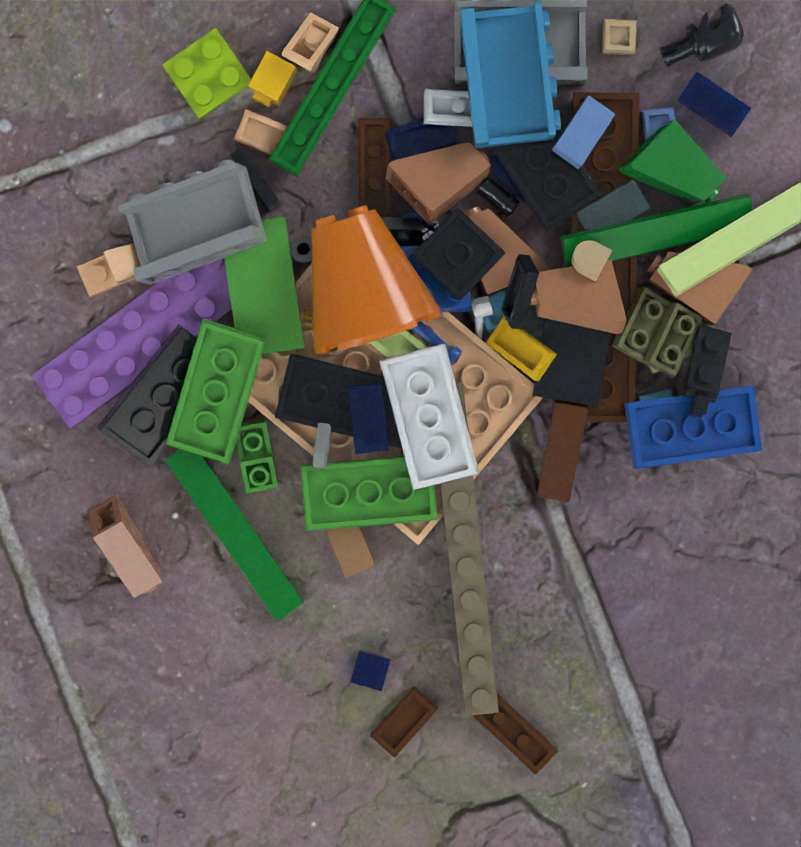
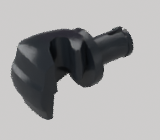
(707, 42)

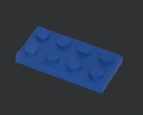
(666, 434)

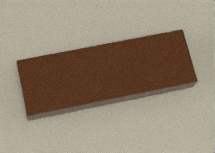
(372, 165)
(562, 451)
(518, 735)

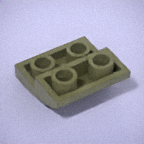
(657, 332)

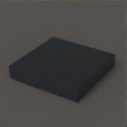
(458, 254)

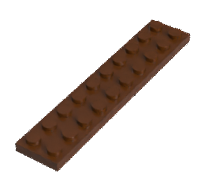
(602, 164)

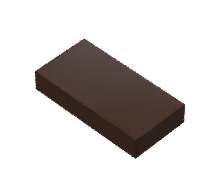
(404, 721)

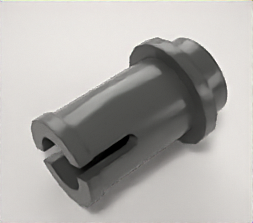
(297, 244)

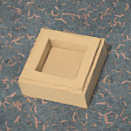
(619, 37)

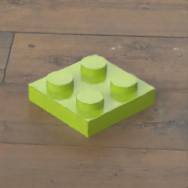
(207, 74)

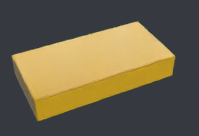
(521, 349)

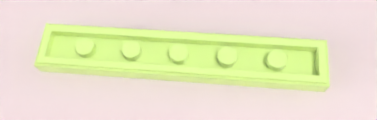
(733, 241)

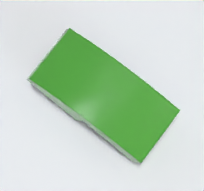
(256, 457)

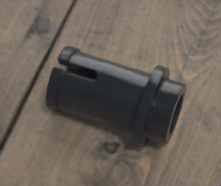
(498, 197)

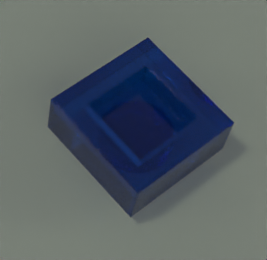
(370, 670)

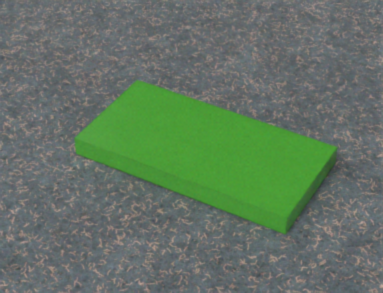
(265, 290)
(216, 391)
(364, 494)

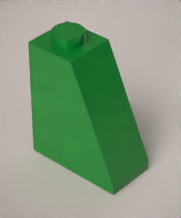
(674, 165)

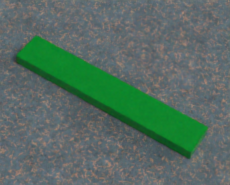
(331, 85)
(661, 230)
(235, 533)

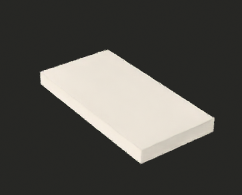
(429, 416)

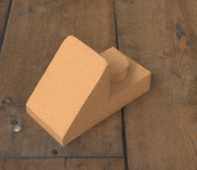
(310, 42)
(109, 270)

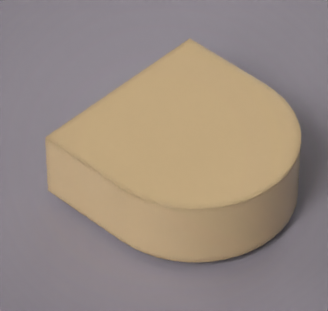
(590, 259)

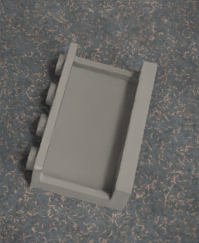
(566, 34)
(193, 222)

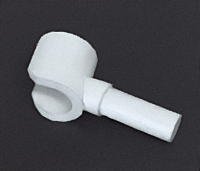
(481, 308)

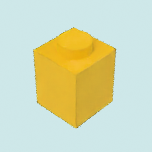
(272, 80)

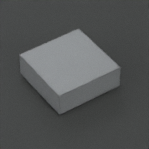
(322, 445)

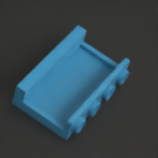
(509, 75)

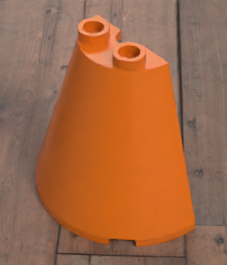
(363, 283)

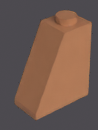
(438, 178)
(500, 274)
(708, 297)
(579, 301)
(124, 547)

